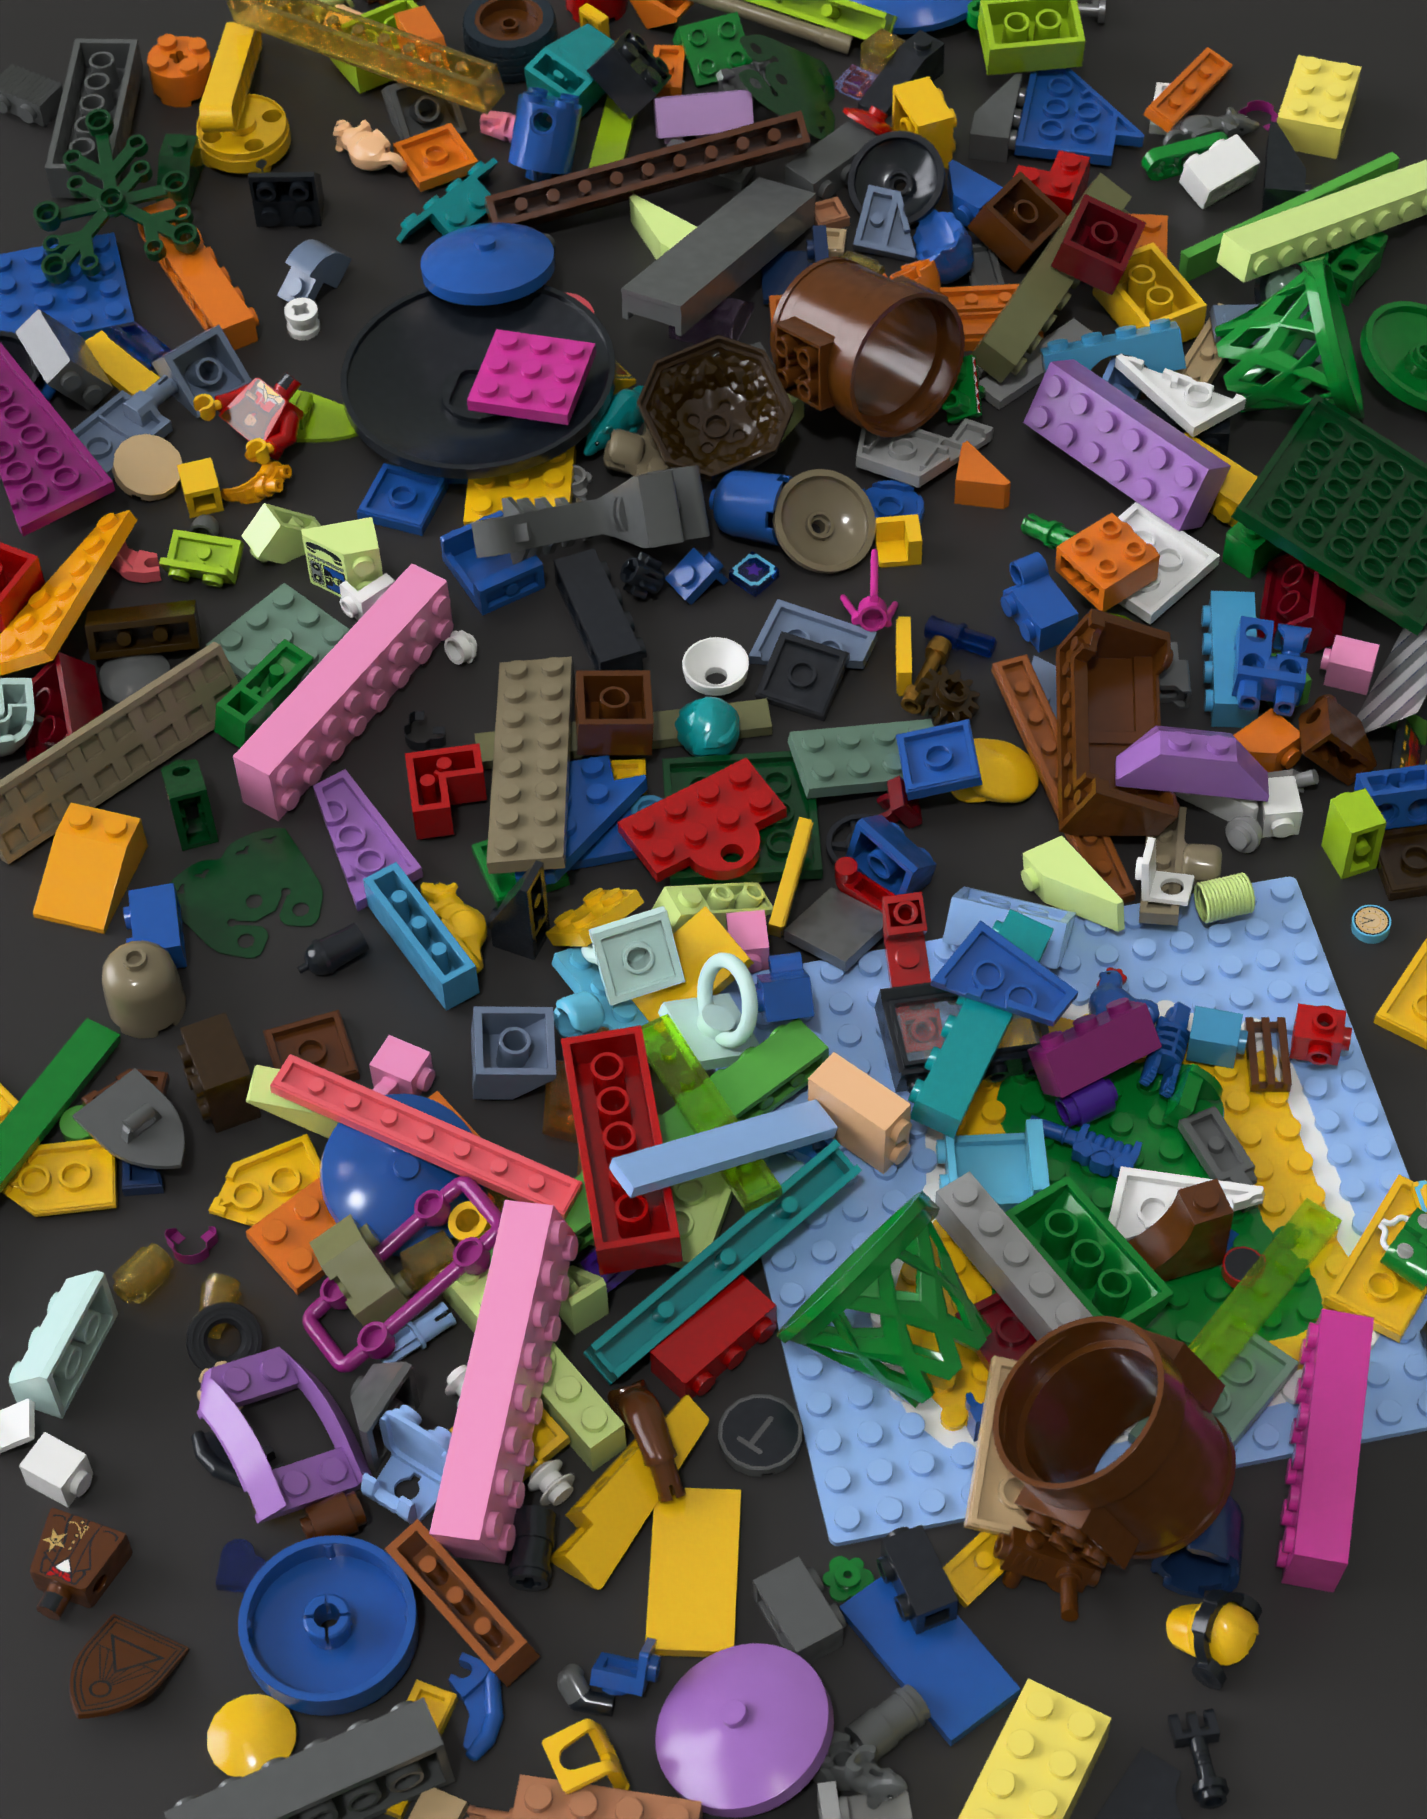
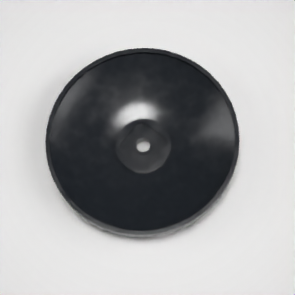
(418, 362)

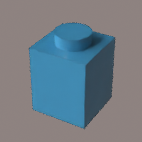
(1216, 1037)

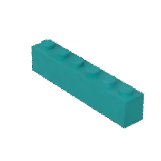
(970, 1041)

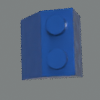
(889, 856)

